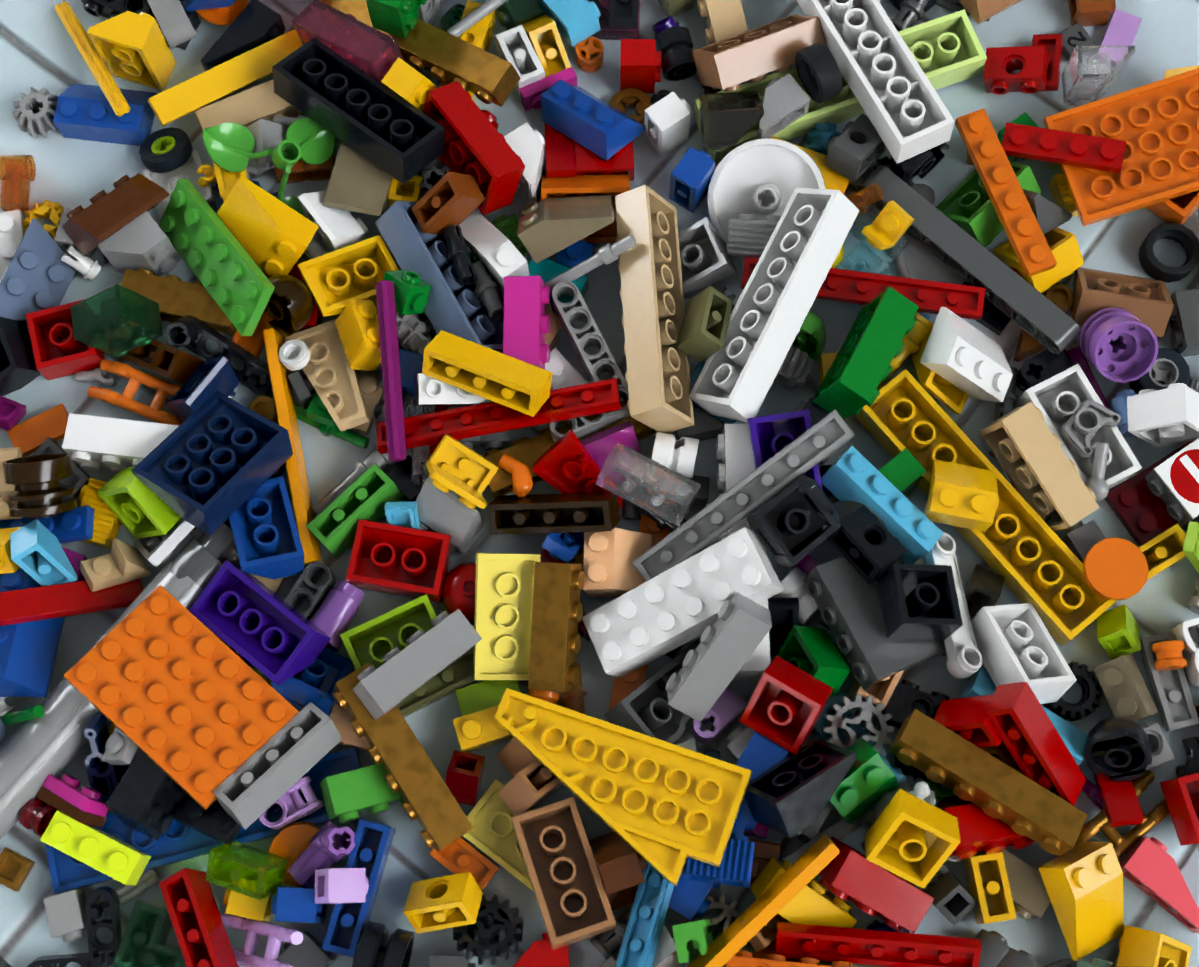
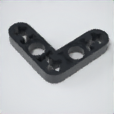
(93, 912)

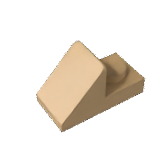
(118, 567)

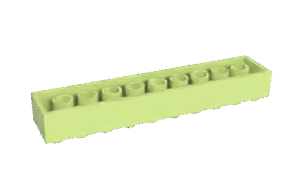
(942, 47)

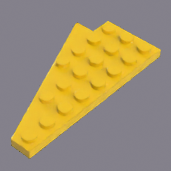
(645, 789)

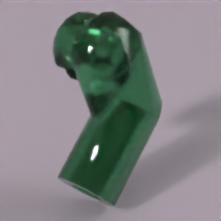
(452, 16)

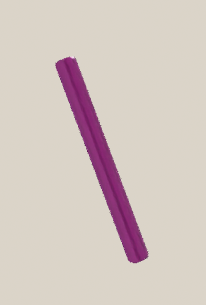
(391, 371)

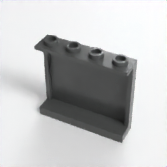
(857, 622)

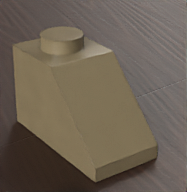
(1026, 887)

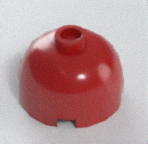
(459, 590)

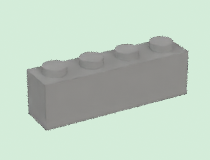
(718, 656)
(416, 664)
(277, 765)

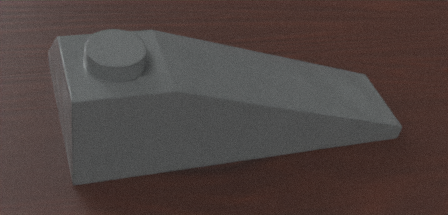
(647, 707)

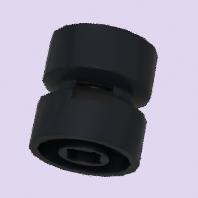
(676, 53)

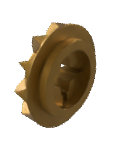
(629, 98)

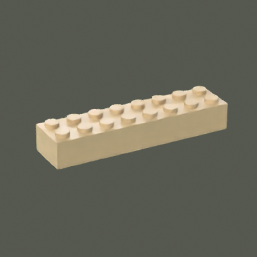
(653, 311)

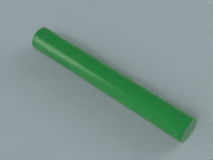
(22, 715)

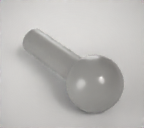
(1097, 482)

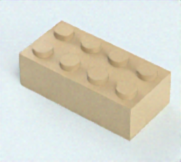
(1039, 466)

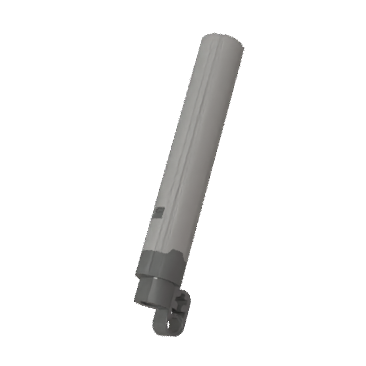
(53, 740)

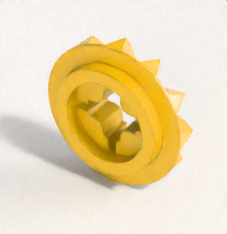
(45, 210)

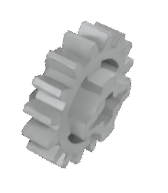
(414, 332)
(862, 714)

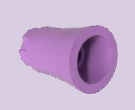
(337, 612)

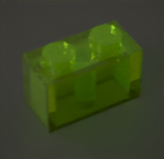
(246, 870)

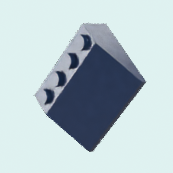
(214, 461)

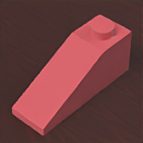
(1160, 878)

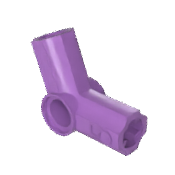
(325, 848)

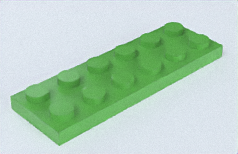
(216, 257)

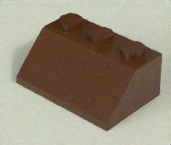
(112, 211)

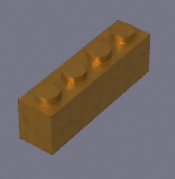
(178, 298)
(555, 627)

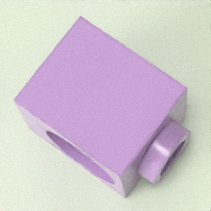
(341, 885)

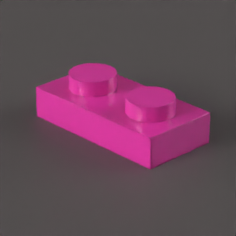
(531, 94)
(69, 789)

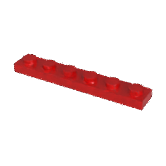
(875, 946)

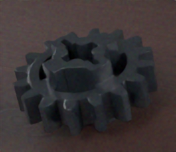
(493, 934)

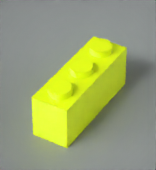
(96, 848)

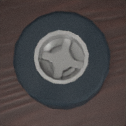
(1167, 369)

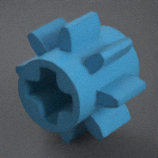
(820, 136)

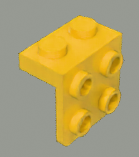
(461, 470)

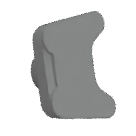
(1084, 424)

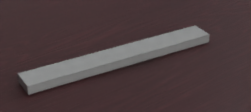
(746, 496)

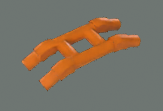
(126, 400)

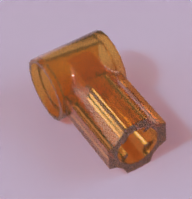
(16, 174)

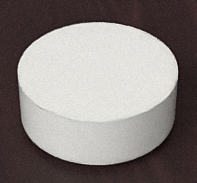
(294, 354)

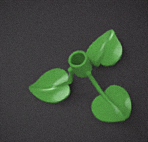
(232, 144)

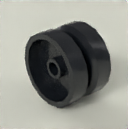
(373, 949)

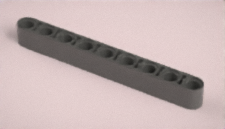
(976, 264)

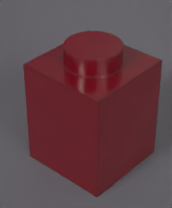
(465, 776)

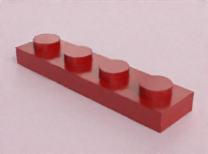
(1063, 147)

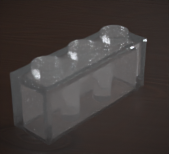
(648, 484)

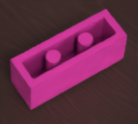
(526, 319)

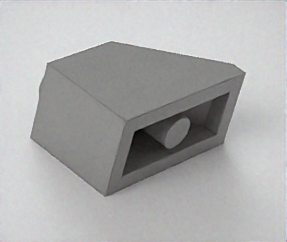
(782, 105)

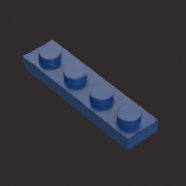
(67, 526)

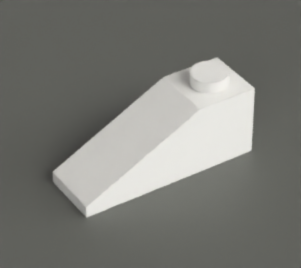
(493, 248)

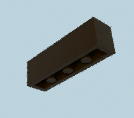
(554, 513)

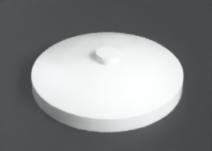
(759, 181)

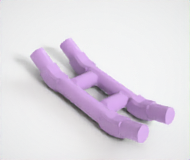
(254, 930)

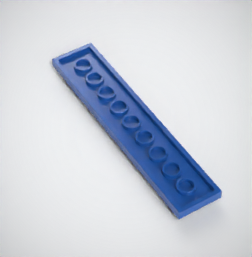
(184, 842)

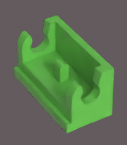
(691, 937)

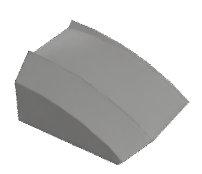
(703, 256)

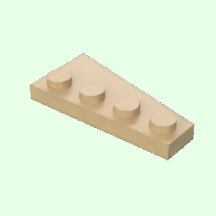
(331, 375)

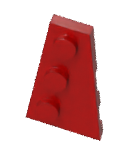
(569, 467)

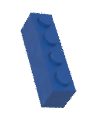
(349, 920)

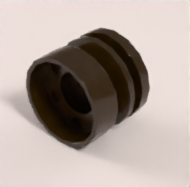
(40, 485)

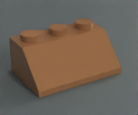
(1141, 296)

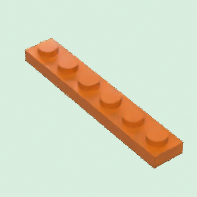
(1005, 193)

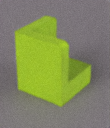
(1118, 632)

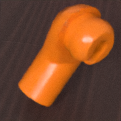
(520, 474)

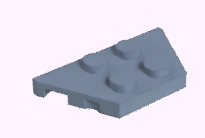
(35, 275)

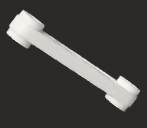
(961, 646)

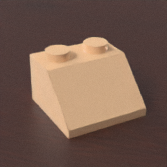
(609, 561)

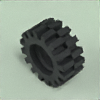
(1089, 699)

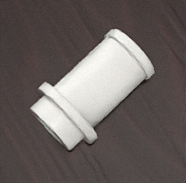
(82, 264)

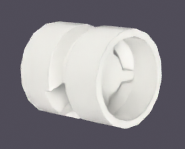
(676, 454)
(795, 587)

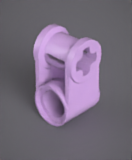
(723, 713)
(294, 804)

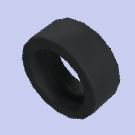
(818, 72)
(1179, 234)

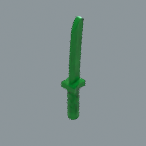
(347, 435)

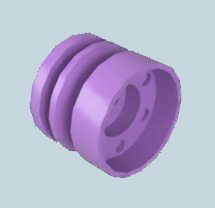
(1127, 356)

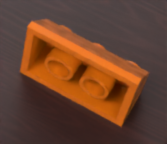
(588, 186)

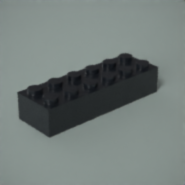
(358, 110)

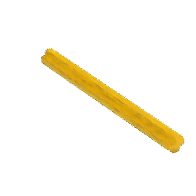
(92, 59)

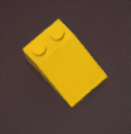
(266, 227)
(347, 274)
(1086, 896)

